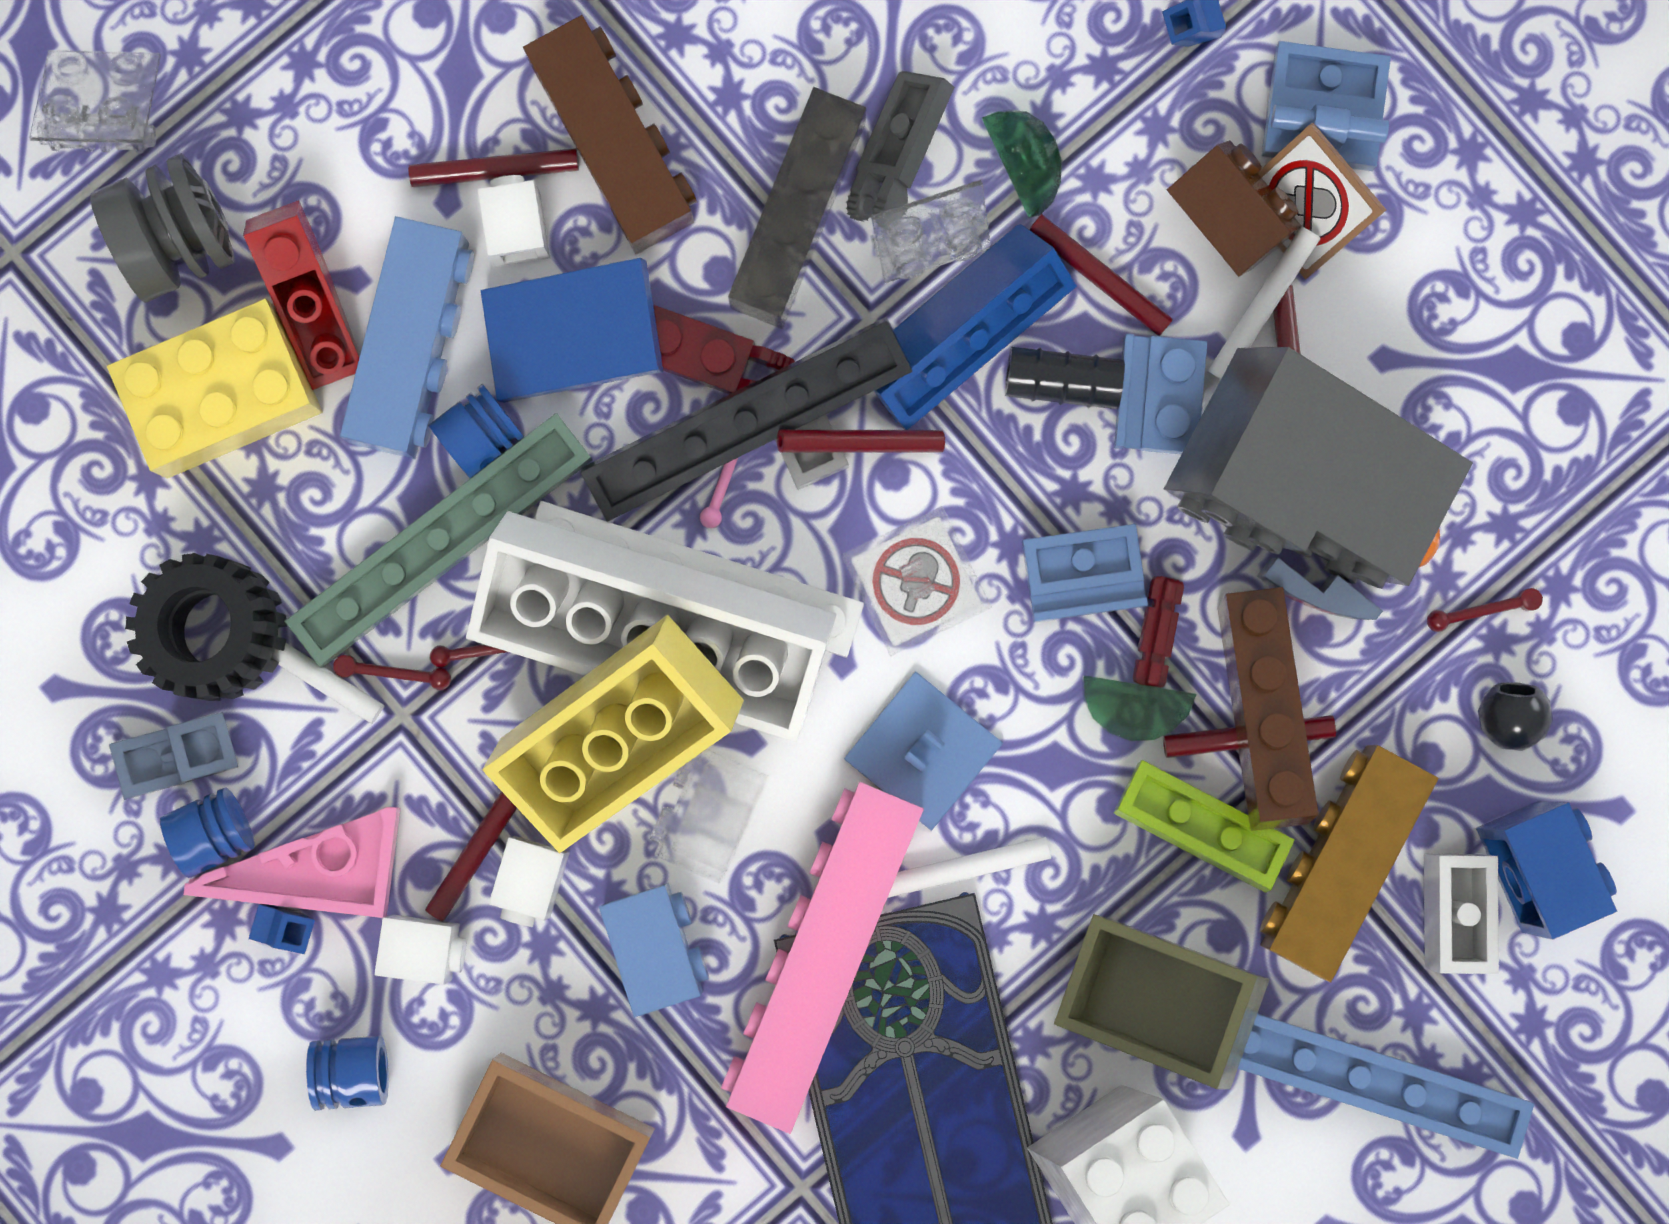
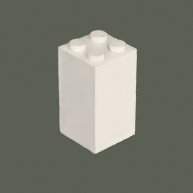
(1128, 1165)

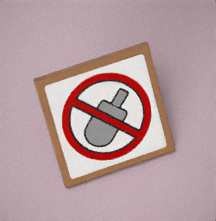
(1326, 193)

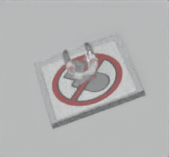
(916, 581)

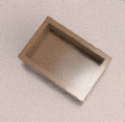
(546, 1145)

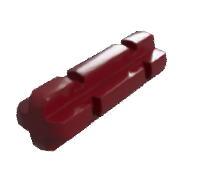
(1158, 631)

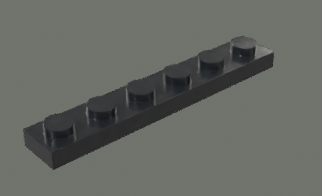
(746, 419)

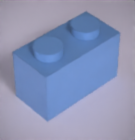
(653, 949)

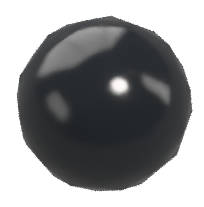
(1515, 715)

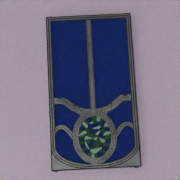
(923, 1083)

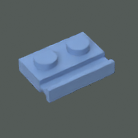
(1160, 393)
(1084, 573)

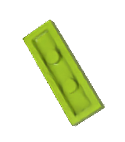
(1203, 826)

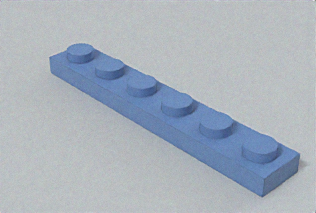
(1387, 1086)

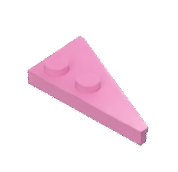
(330, 871)

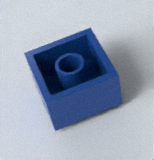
(1549, 868)

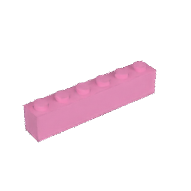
(823, 958)

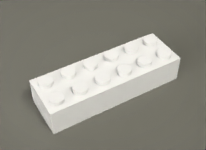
(585, 599)

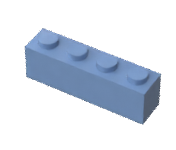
(407, 337)

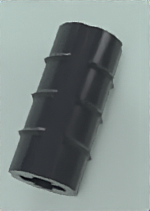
(1064, 378)

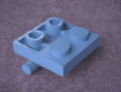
(1336, 92)

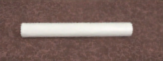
(1266, 299)
(328, 683)
(970, 866)

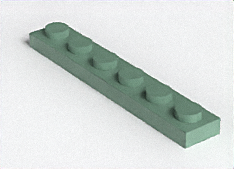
(437, 540)

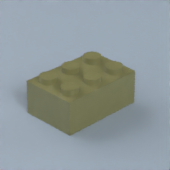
(1161, 1002)

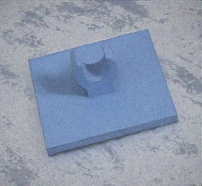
(923, 749)

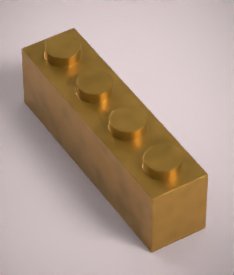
(1348, 860)

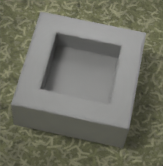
(812, 467)

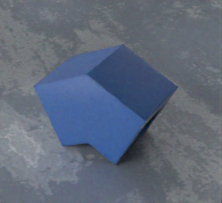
(1194, 22)
(282, 928)

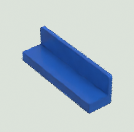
(974, 321)

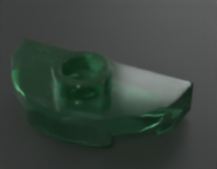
(1028, 156)
(1135, 710)

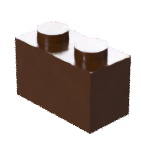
(1236, 206)

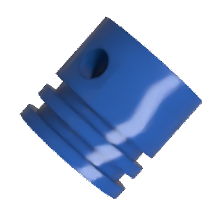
(475, 431)
(206, 832)
(347, 1073)

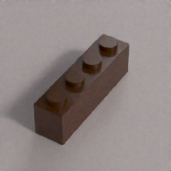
(609, 133)
(1267, 709)

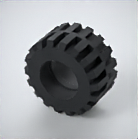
(162, 621)

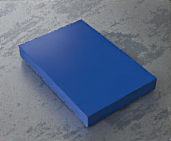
(571, 330)

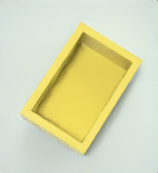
(213, 389)

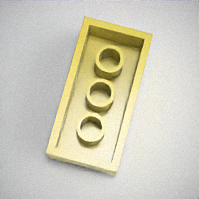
(614, 734)

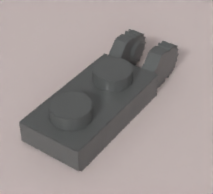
(898, 144)

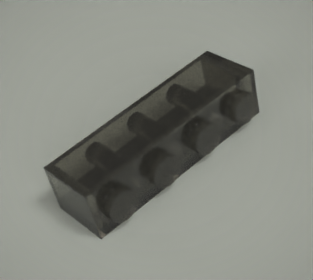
(797, 208)

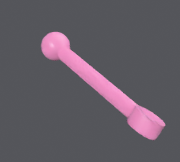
(711, 516)

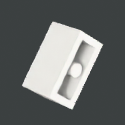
(1461, 913)

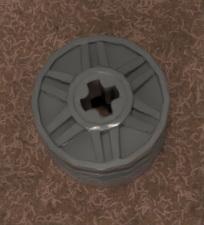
(158, 230)

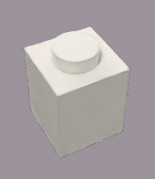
(513, 221)
(528, 881)
(419, 949)

